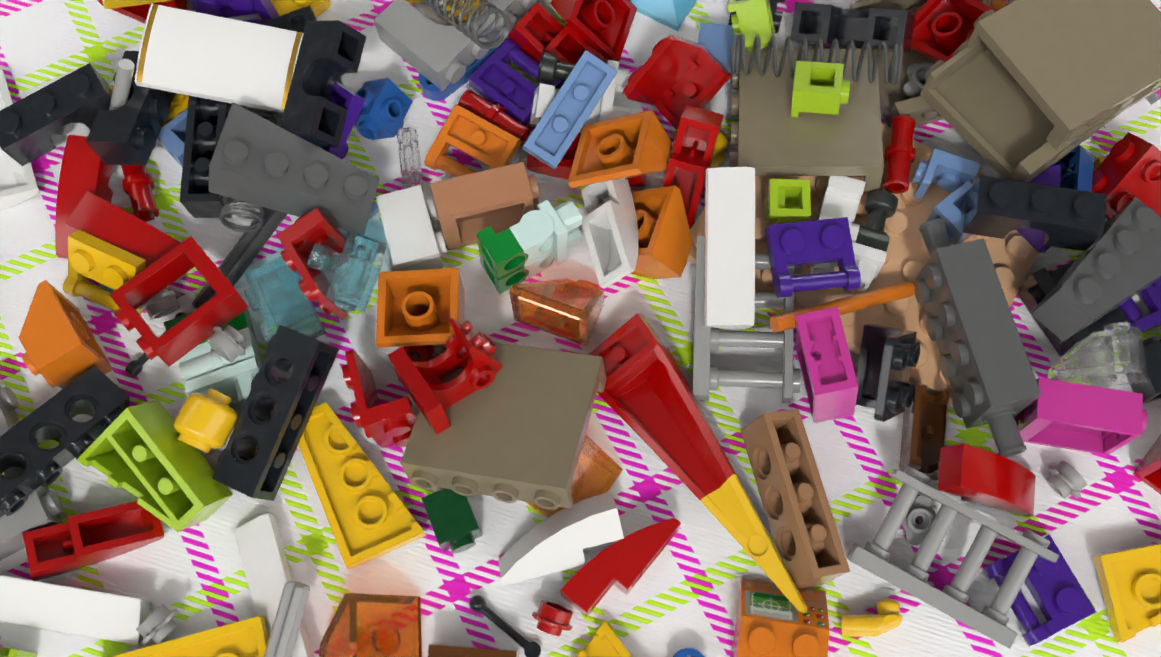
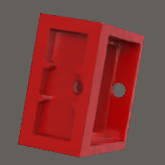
(197, 325)

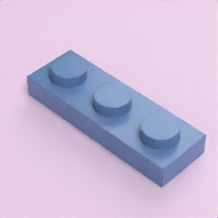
(569, 110)

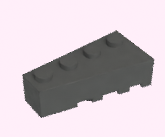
(288, 174)
(1107, 273)

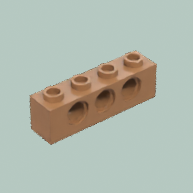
(794, 498)

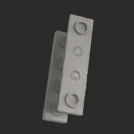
(709, 338)
(952, 597)

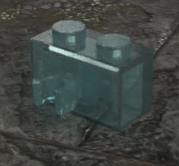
(353, 269)
(281, 301)

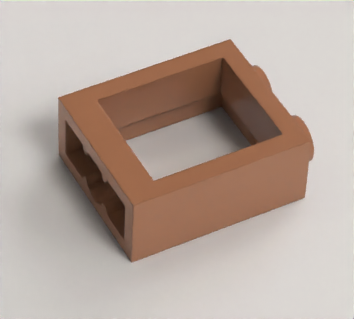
(483, 200)

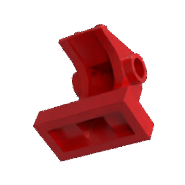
(423, 379)

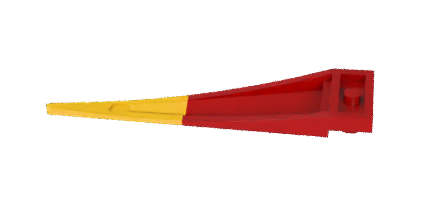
(661, 409)

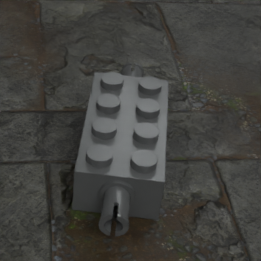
(975, 336)

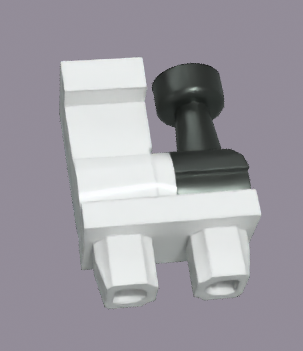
(544, 93)
(870, 241)

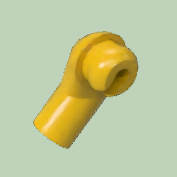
(873, 624)

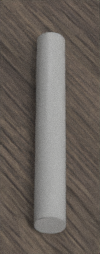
(122, 83)

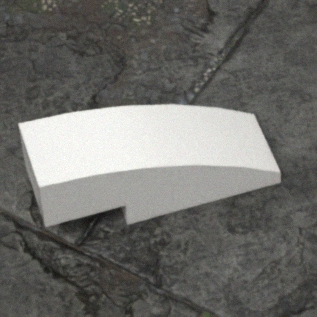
(611, 230)
(560, 540)

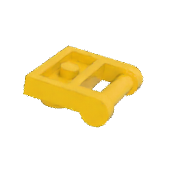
(102, 263)

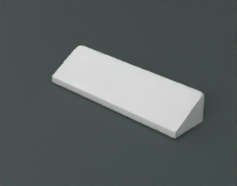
(729, 248)
(268, 572)
(72, 610)

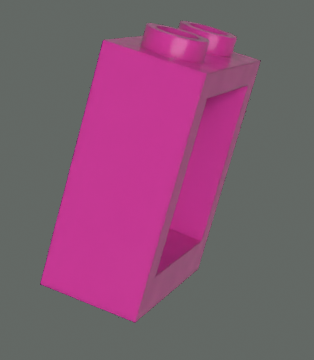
(826, 365)
(1082, 417)

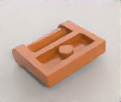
(473, 137)

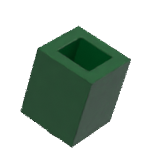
(452, 520)

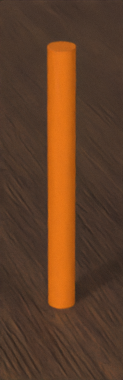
(847, 304)

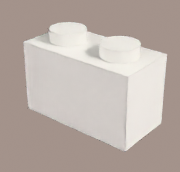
(409, 229)

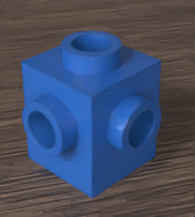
(382, 110)

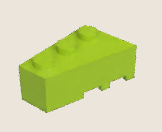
(152, 464)

